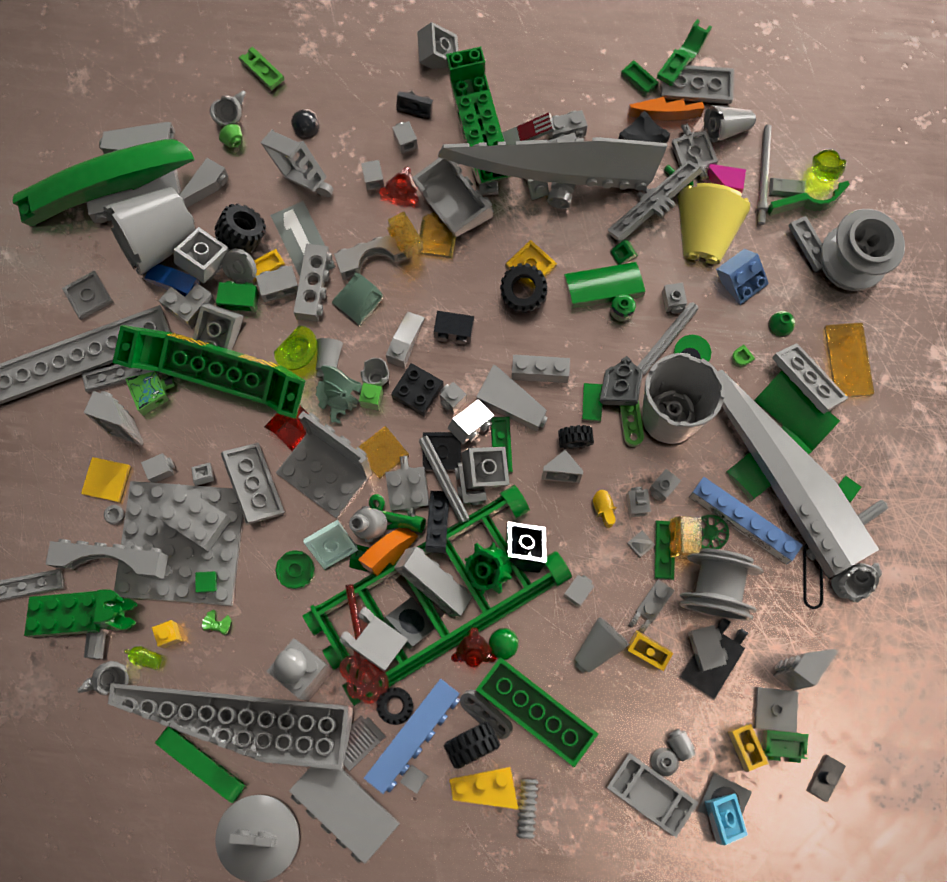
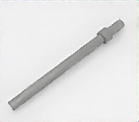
(762, 205)

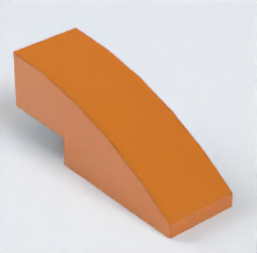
(387, 550)

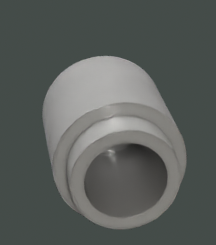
(681, 745)

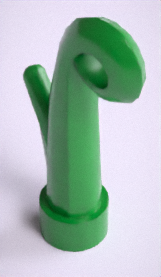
(398, 520)

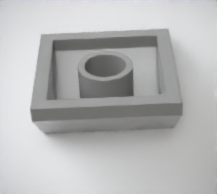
(562, 469)

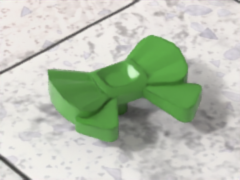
(210, 623)

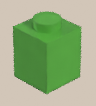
(371, 396)

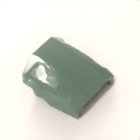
(358, 298)

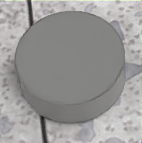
(324, 189)
(114, 514)

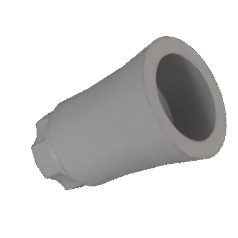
(327, 354)

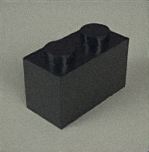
(453, 327)

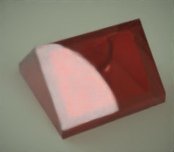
(287, 429)

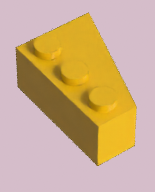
(486, 788)

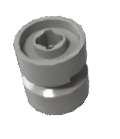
(561, 195)

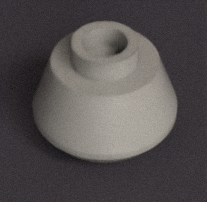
(658, 762)

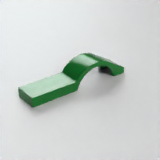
(686, 53)
(806, 201)

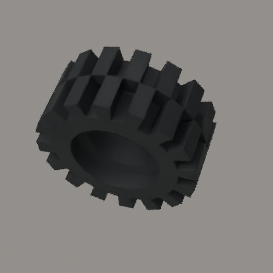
(575, 437)
(401, 717)

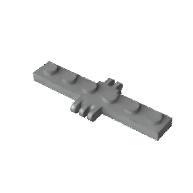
(655, 200)

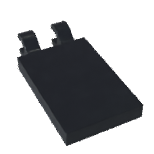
(713, 679)

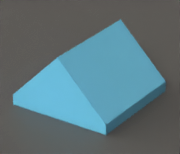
(726, 819)

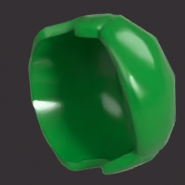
(504, 643)

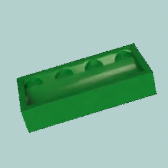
(604, 284)
(795, 411)
(750, 477)

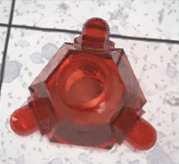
(401, 187)
(473, 650)

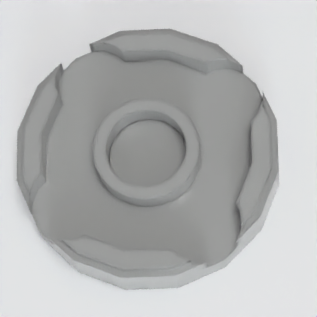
(239, 266)

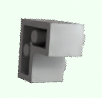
(187, 307)

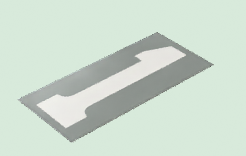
(296, 231)

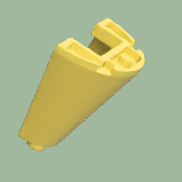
(710, 220)

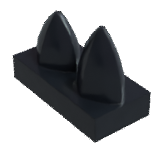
(414, 104)

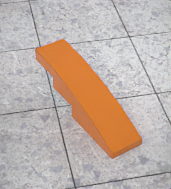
(663, 111)

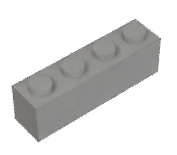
(433, 581)

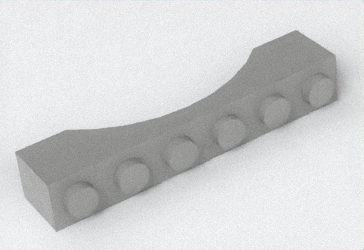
(70, 555)

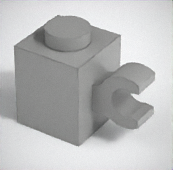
(638, 502)

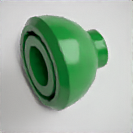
(782, 323)

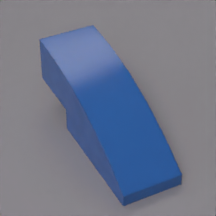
(168, 277)

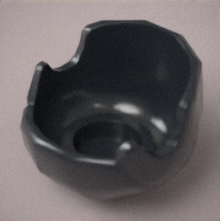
(305, 123)

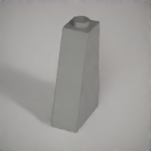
(128, 137)
(509, 399)

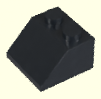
(526, 546)

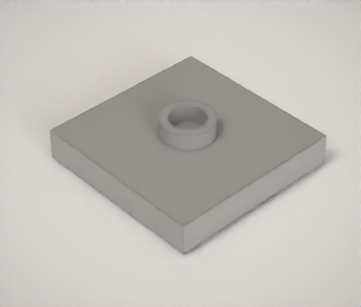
(776, 709)

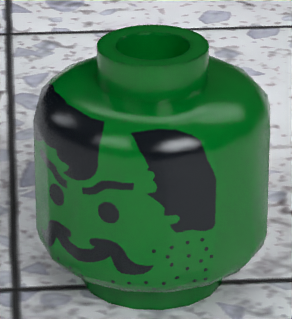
(623, 307)

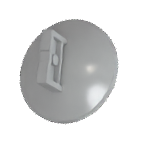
(257, 838)

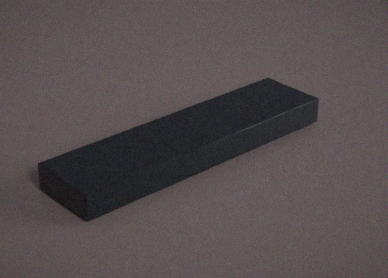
(437, 522)

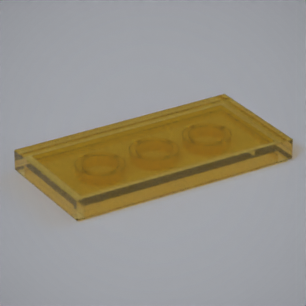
(849, 359)

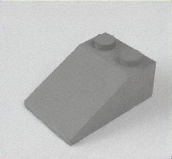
(217, 326)

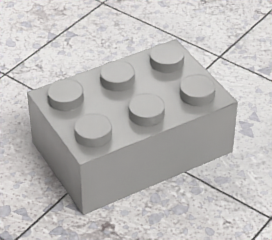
(193, 517)

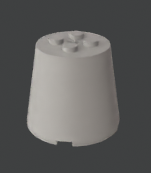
(150, 226)
(680, 397)

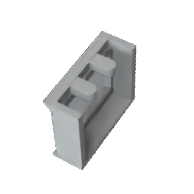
(294, 160)

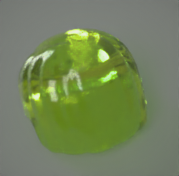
(828, 165)

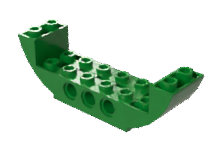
(474, 104)

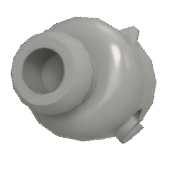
(368, 523)

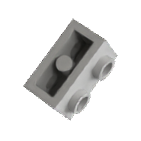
(569, 123)

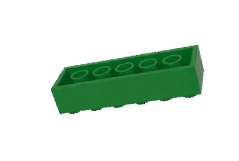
(537, 712)

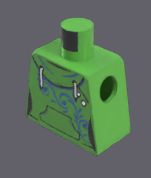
(149, 390)

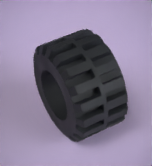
(240, 228)
(519, 272)
(471, 745)

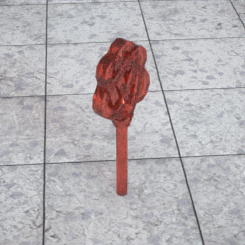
(355, 660)

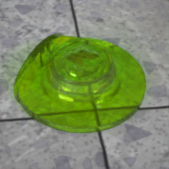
(297, 349)

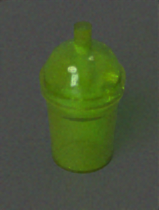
(143, 657)

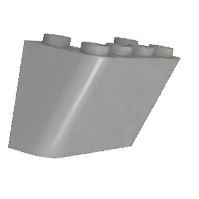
(453, 196)

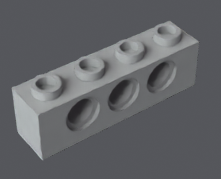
(313, 255)

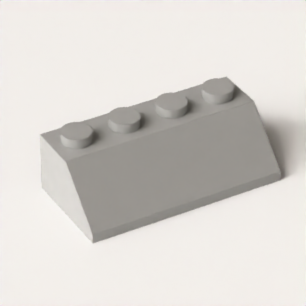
(112, 417)
(804, 669)

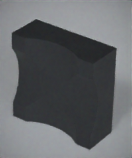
(645, 130)
(417, 389)

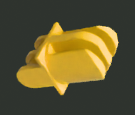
(604, 507)

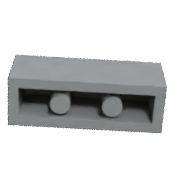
(540, 368)

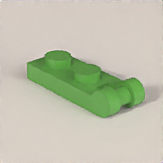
(262, 68)

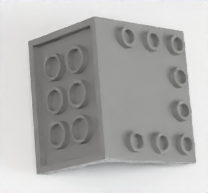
(325, 467)

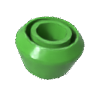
(231, 136)

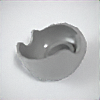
(375, 372)
(290, 666)

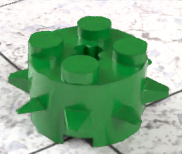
(488, 568)

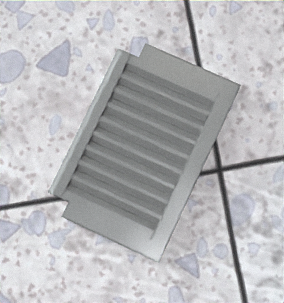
(362, 739)

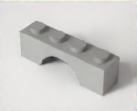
(351, 259)

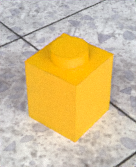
(167, 634)

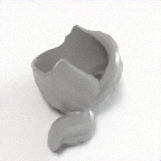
(227, 109)
(103, 676)

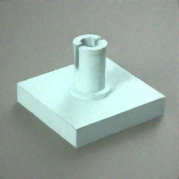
(330, 544)

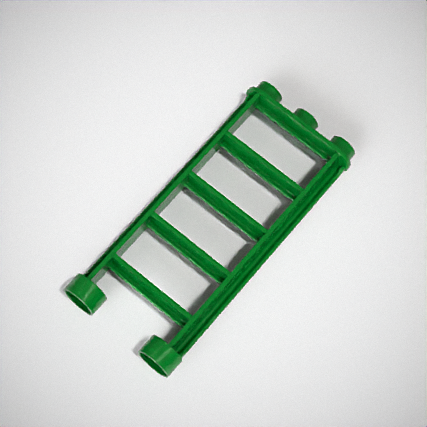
(555, 567)

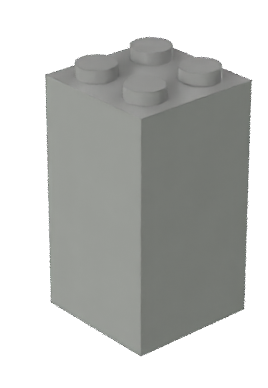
(314, 676)

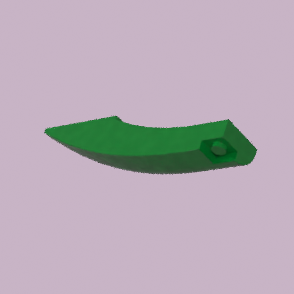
(100, 177)

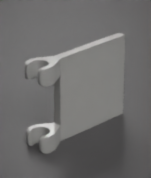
(377, 642)

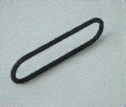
(805, 582)

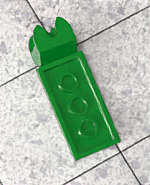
(78, 613)

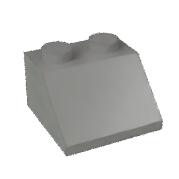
(434, 44)
(200, 254)
(485, 468)

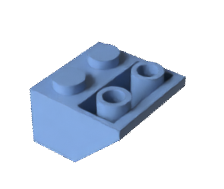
(743, 275)

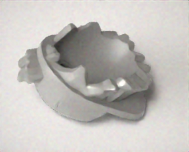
(857, 581)

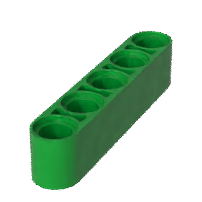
(200, 764)

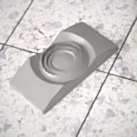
(652, 795)

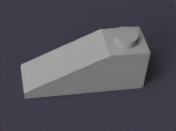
(204, 182)
(404, 339)

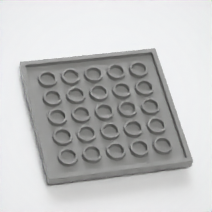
(184, 556)

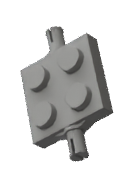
(696, 148)
(407, 488)

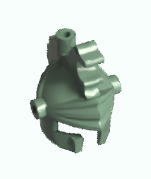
(336, 391)

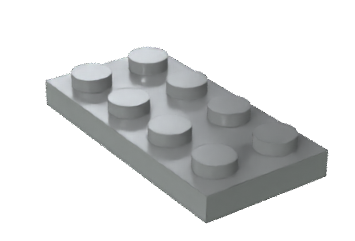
(702, 85)
(809, 378)
(252, 483)

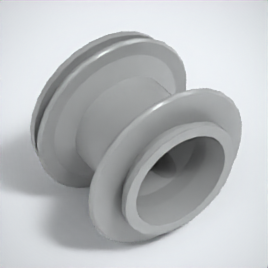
(864, 262)
(721, 584)

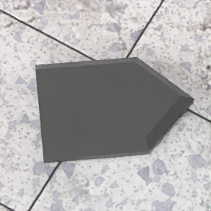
(622, 384)

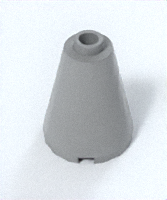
(727, 121)
(600, 646)

